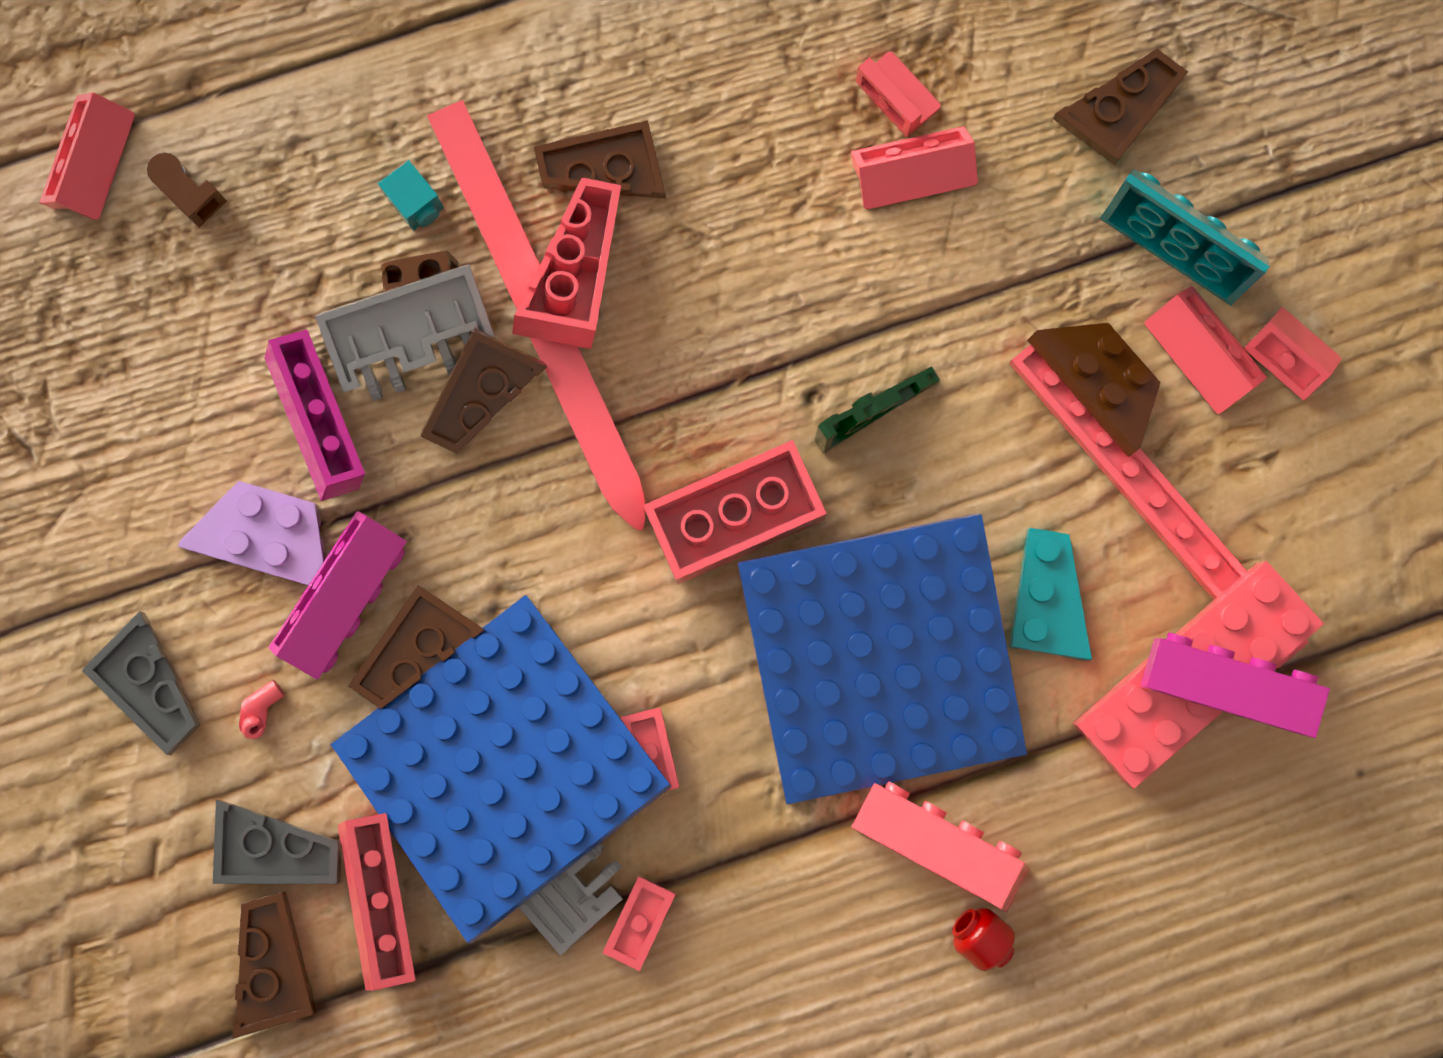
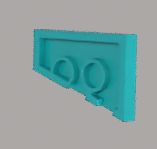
(1049, 599)

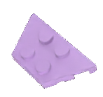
(261, 533)

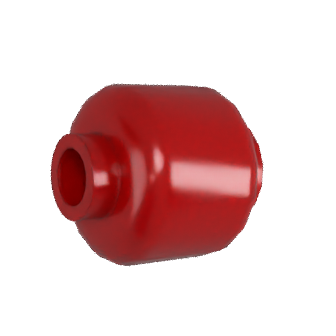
(983, 939)

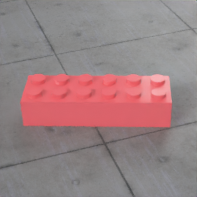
(1144, 728)

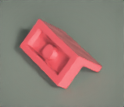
(897, 92)
(1293, 354)

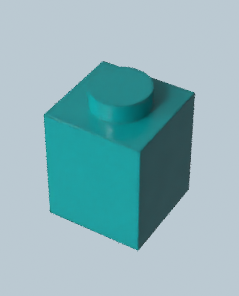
(411, 196)

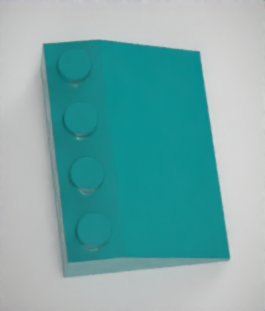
(1185, 237)

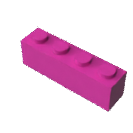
(314, 415)
(338, 595)
(1234, 686)

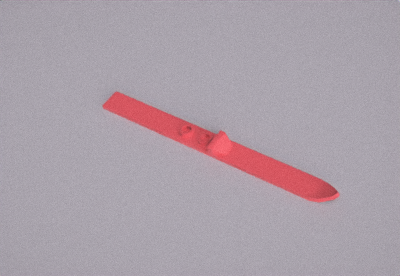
(517, 266)

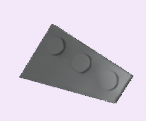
(144, 685)
(270, 851)

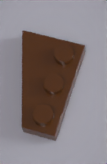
(1120, 109)
(611, 156)
(477, 389)
(413, 643)
(271, 969)

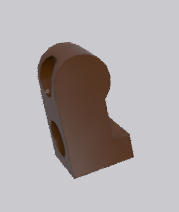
(175, 182)
(415, 268)

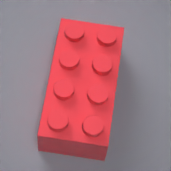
(735, 512)

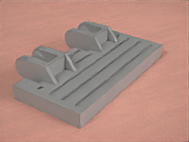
(403, 325)
(569, 906)

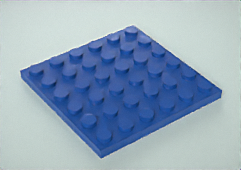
(882, 658)
(500, 769)

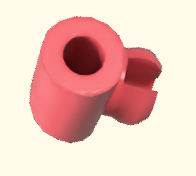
(255, 709)

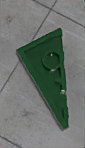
(870, 409)

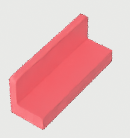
(88, 156)
(916, 167)
(1205, 350)

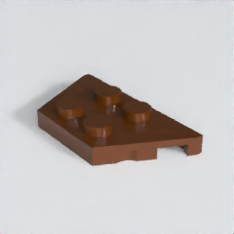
(1102, 377)

